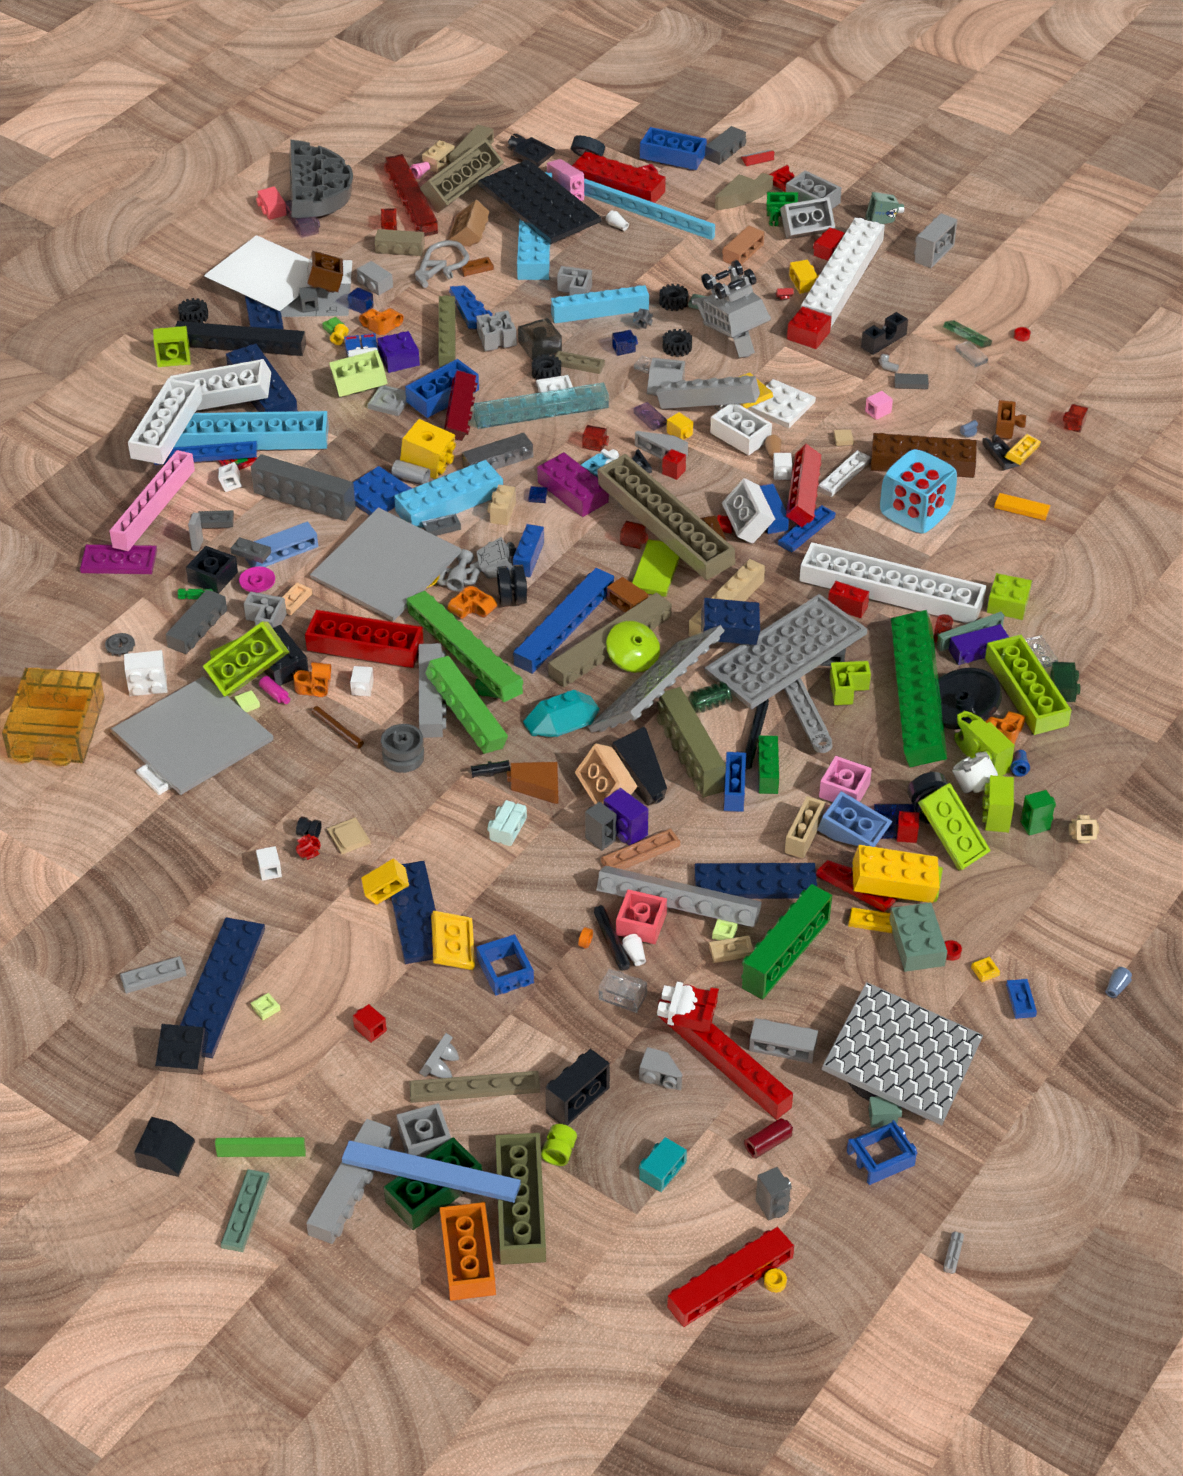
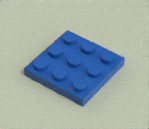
(377, 490)

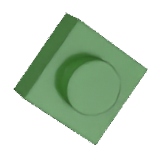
(330, 324)

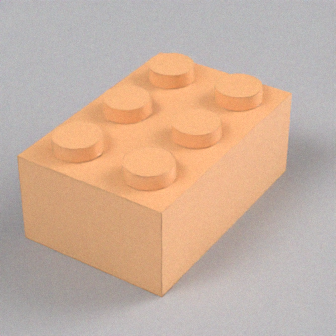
(604, 773)

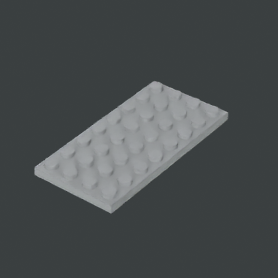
(786, 651)
(656, 679)

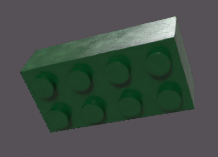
(418, 1200)

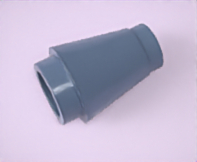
(1118, 981)

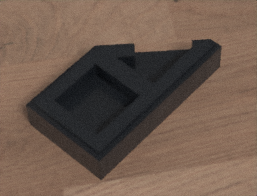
(641, 461)

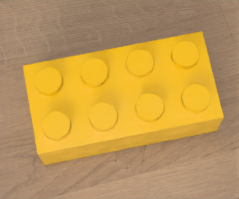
(895, 873)

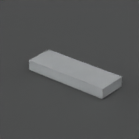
(153, 974)

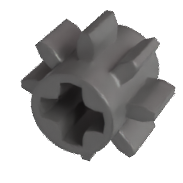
(642, 318)

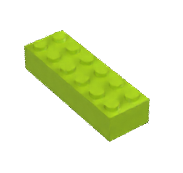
(1028, 684)

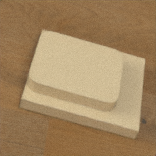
(348, 835)

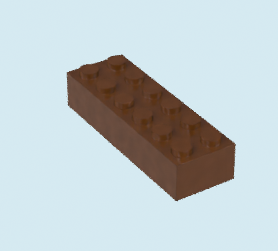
(956, 452)

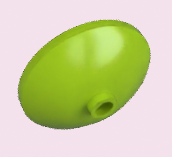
(627, 652)

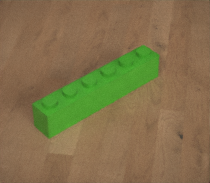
(466, 704)

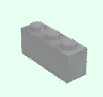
(783, 1040)

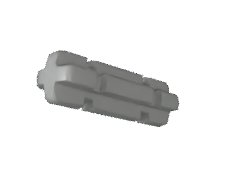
(953, 1252)

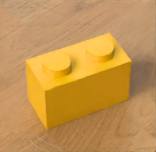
(802, 275)
(385, 881)

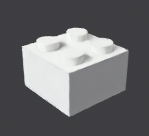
(145, 673)

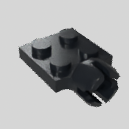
(530, 149)

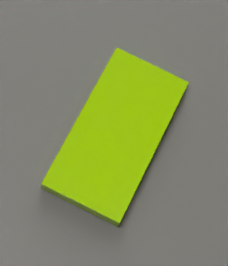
(656, 568)
(954, 826)

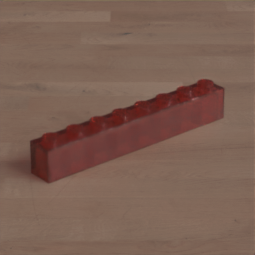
(411, 195)

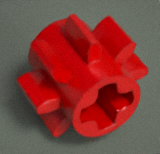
(308, 847)

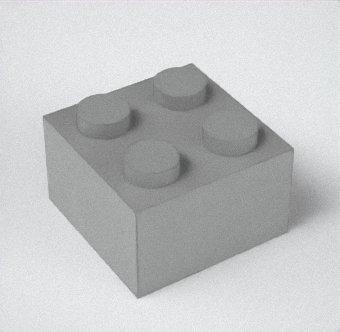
(423, 1130)

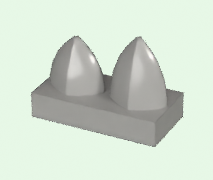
(435, 1065)

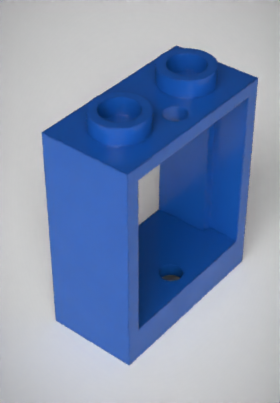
(500, 949)

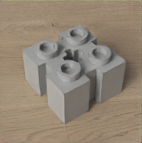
(496, 330)

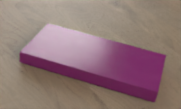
(110, 560)

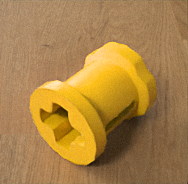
(339, 333)

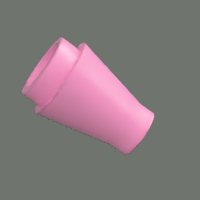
(419, 169)

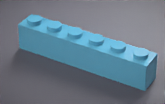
(599, 304)

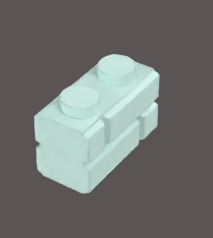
(507, 823)

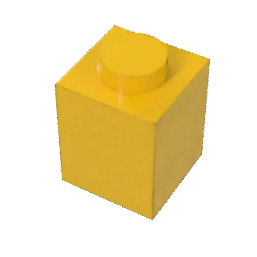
(680, 426)

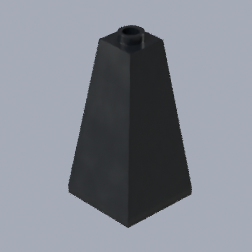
(642, 764)

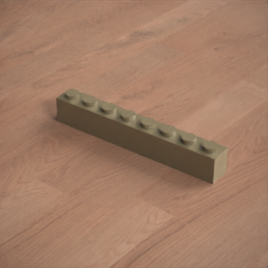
(593, 649)

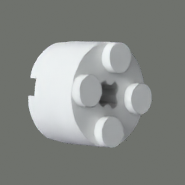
(974, 772)

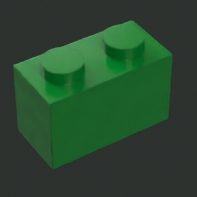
(1037, 812)

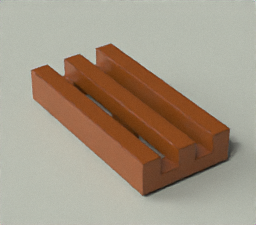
(477, 266)

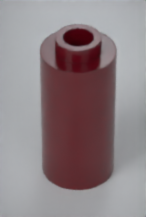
(768, 1137)

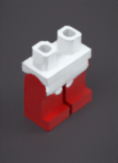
(689, 1006)

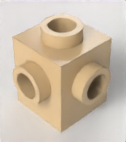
(1090, 832)

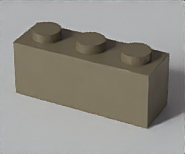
(399, 242)

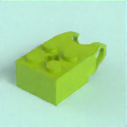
(985, 738)

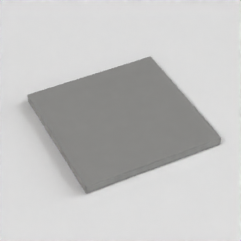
(385, 563)
(192, 735)

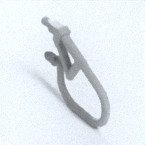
(437, 265)

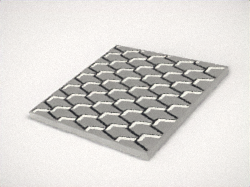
(903, 1053)

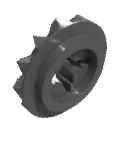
(113, 642)

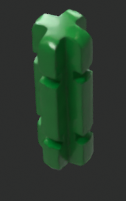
(190, 593)

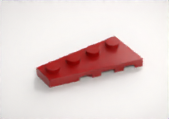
(842, 877)

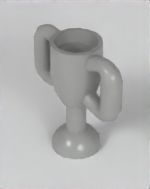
(458, 575)

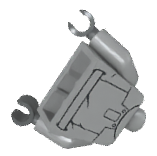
(493, 556)

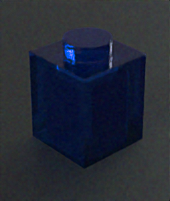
(360, 300)
(624, 342)

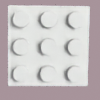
(785, 406)

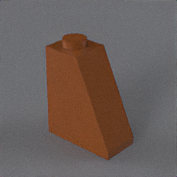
(535, 780)

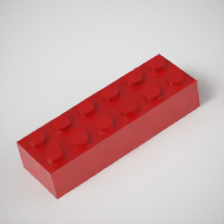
(621, 176)
(364, 638)

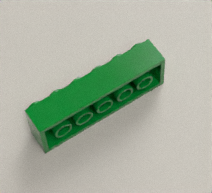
(786, 941)

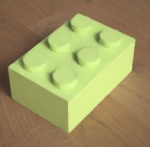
(358, 373)

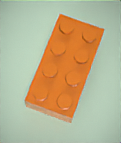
(467, 1251)

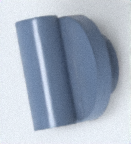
(969, 429)

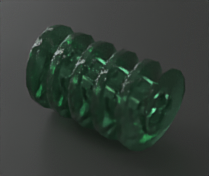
(710, 695)

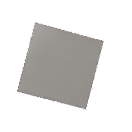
(388, 400)

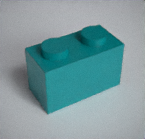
(662, 1164)

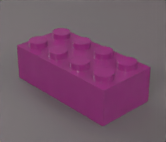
(572, 484)

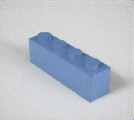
(287, 544)

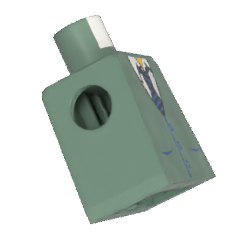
(883, 208)

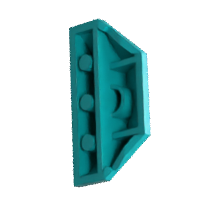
(561, 714)

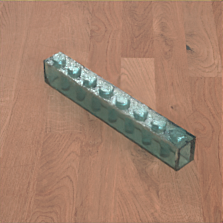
(541, 405)

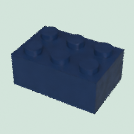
(737, 619)

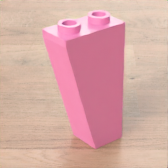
(568, 177)

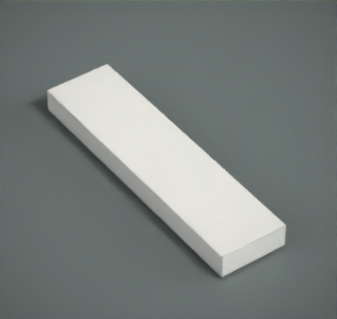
(844, 473)

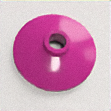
(257, 579)

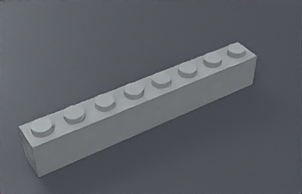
(681, 896)

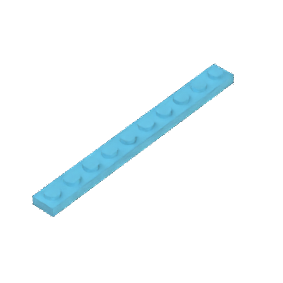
(649, 209)

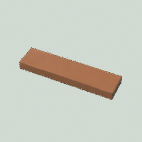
(642, 850)

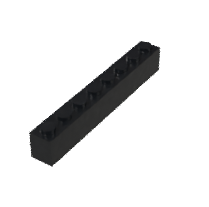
(237, 337)

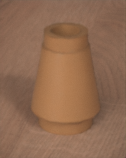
(773, 445)

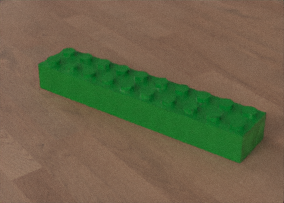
(918, 689)

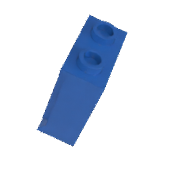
(889, 1167)

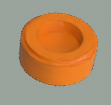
(585, 937)

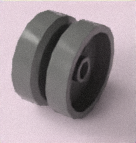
(402, 748)

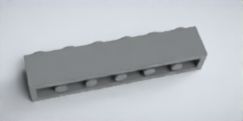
(708, 392)
(430, 700)
(346, 1187)

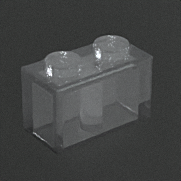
(623, 990)

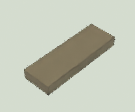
(581, 362)

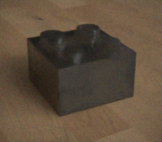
(539, 338)

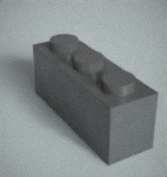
(725, 145)

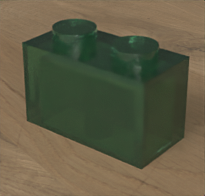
(1065, 679)

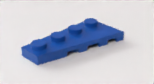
(468, 305)

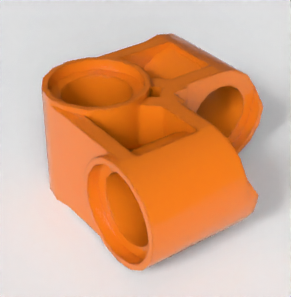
(381, 322)
(470, 601)
(315, 682)
(1010, 725)

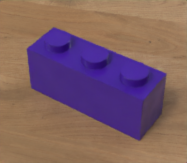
(973, 645)

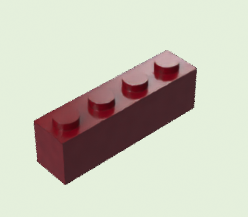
(460, 403)

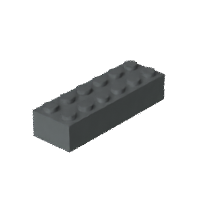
(303, 487)

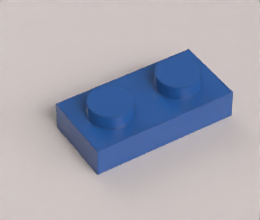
(1021, 998)

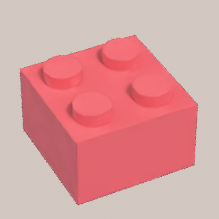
(641, 915)

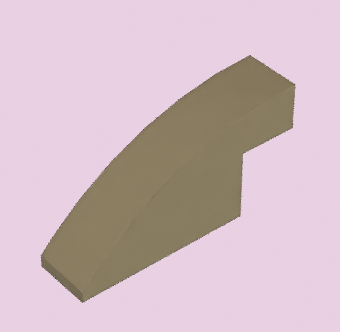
(743, 191)

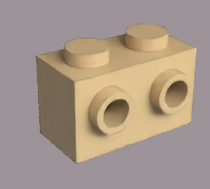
(438, 155)
(502, 504)

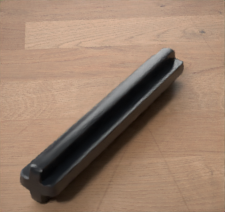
(611, 938)

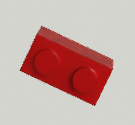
(827, 243)
(849, 598)

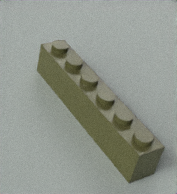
(447, 330)

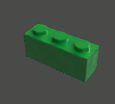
(768, 764)

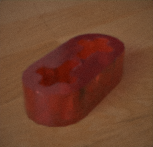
(939, 628)

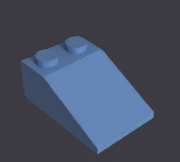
(853, 822)

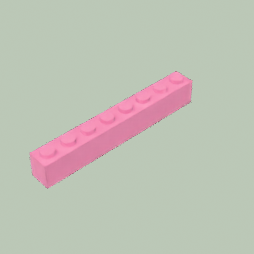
(152, 500)

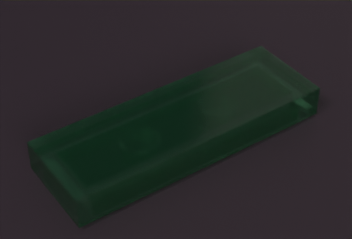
(967, 333)

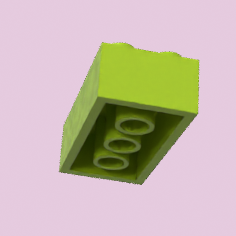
(246, 658)

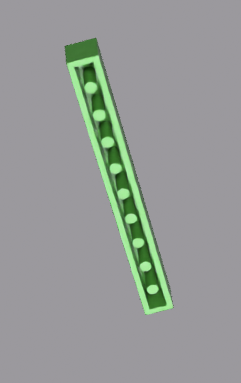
(465, 646)

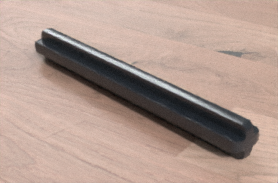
(755, 731)

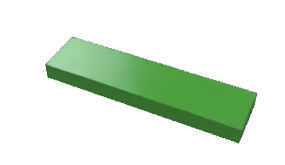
(261, 1147)

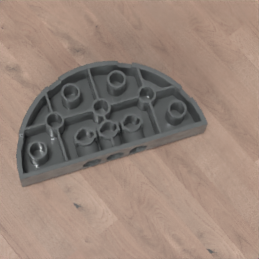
(317, 180)

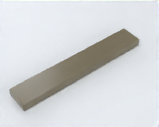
(474, 1086)

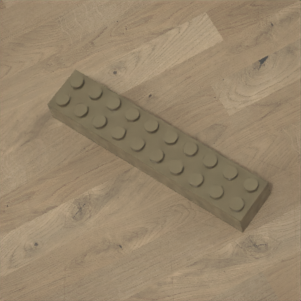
(666, 517)

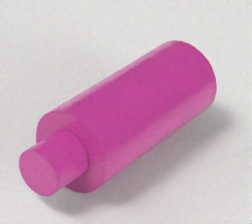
(274, 690)

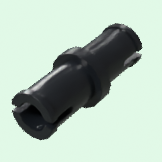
(490, 768)

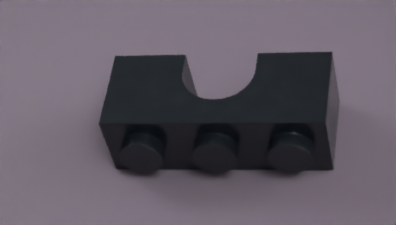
(877, 339)

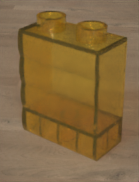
(53, 716)

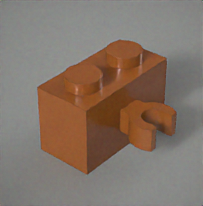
(1006, 419)

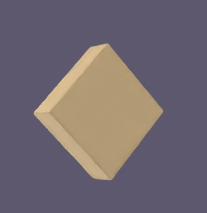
(843, 437)

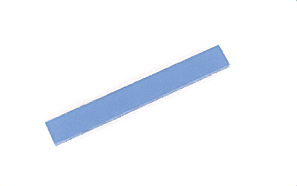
(431, 1171)

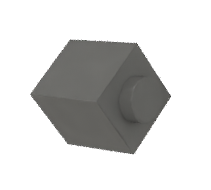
(308, 299)

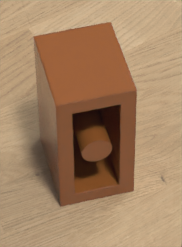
(625, 594)

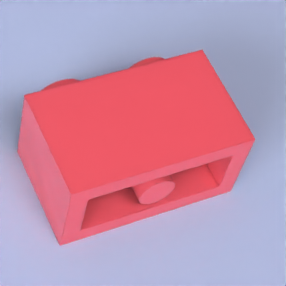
(271, 203)

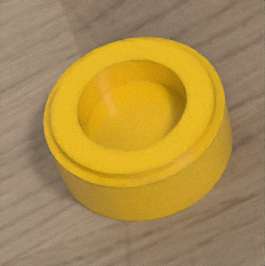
(775, 1280)

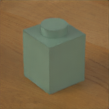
(883, 1112)

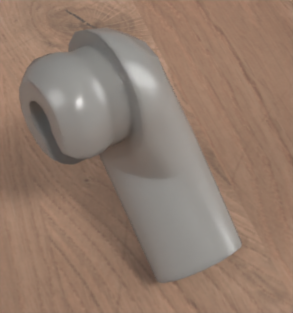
(887, 365)

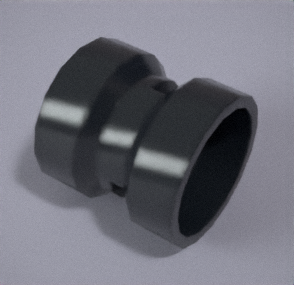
(307, 827)

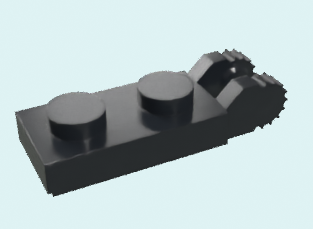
(998, 450)

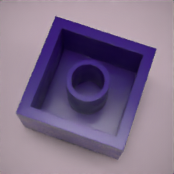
(398, 351)
(630, 816)

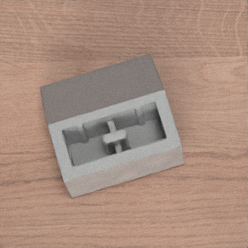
(664, 370)

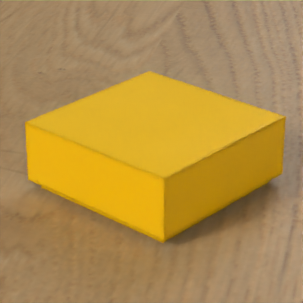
(985, 969)

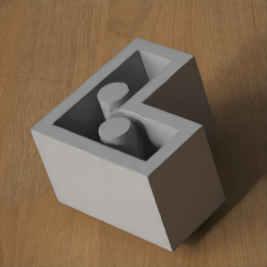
(574, 280)
(265, 608)

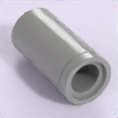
(410, 472)

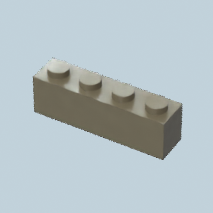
(472, 139)

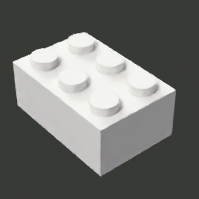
(740, 428)
(748, 511)

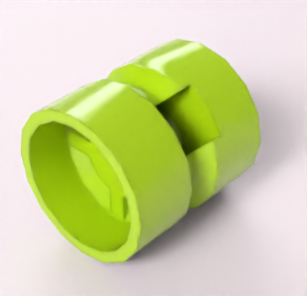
(559, 1144)

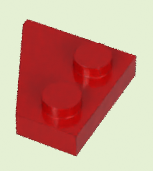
(781, 177)

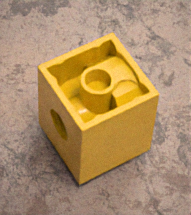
(428, 447)

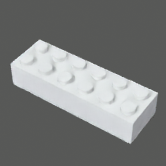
(230, 383)
(165, 421)

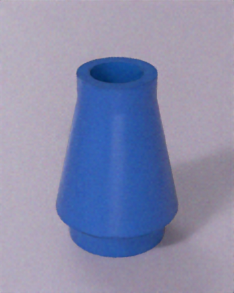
(1020, 764)

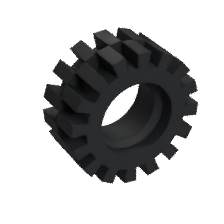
(673, 297)
(193, 311)
(677, 342)
(546, 367)

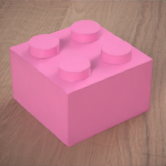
(845, 777)

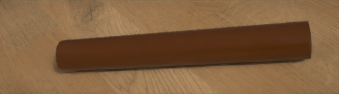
(337, 727)

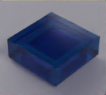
(538, 494)

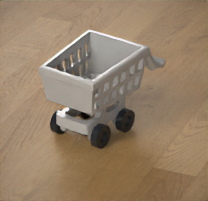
(732, 307)

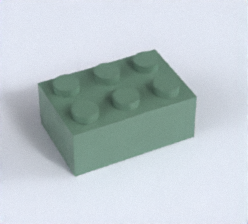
(918, 937)

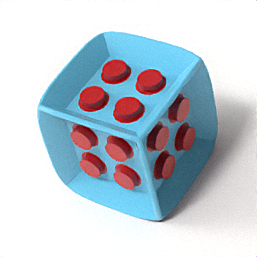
(918, 491)

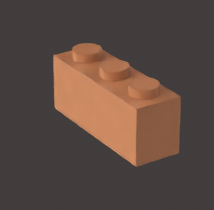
(743, 245)

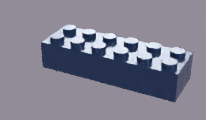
(279, 396)

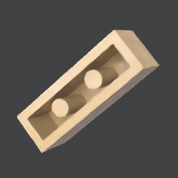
(804, 827)

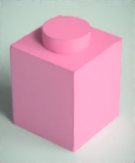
(878, 405)

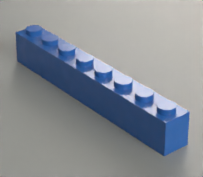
(562, 621)

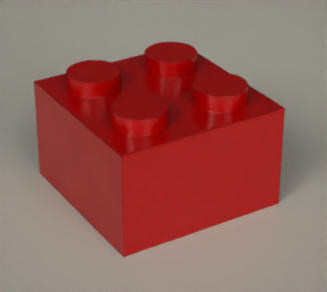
(809, 327)

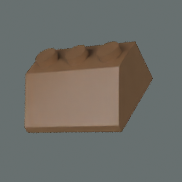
(469, 224)

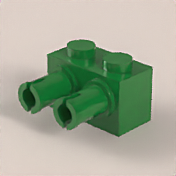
(775, 201)

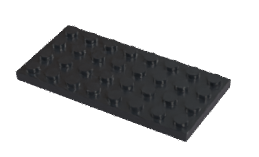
(539, 201)

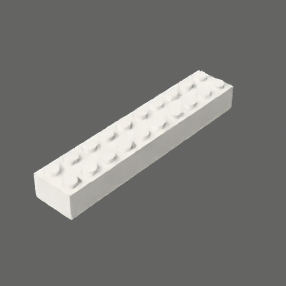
(845, 268)
(894, 582)

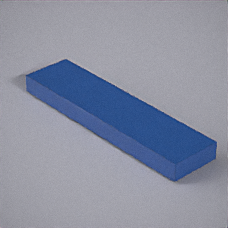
(799, 534)

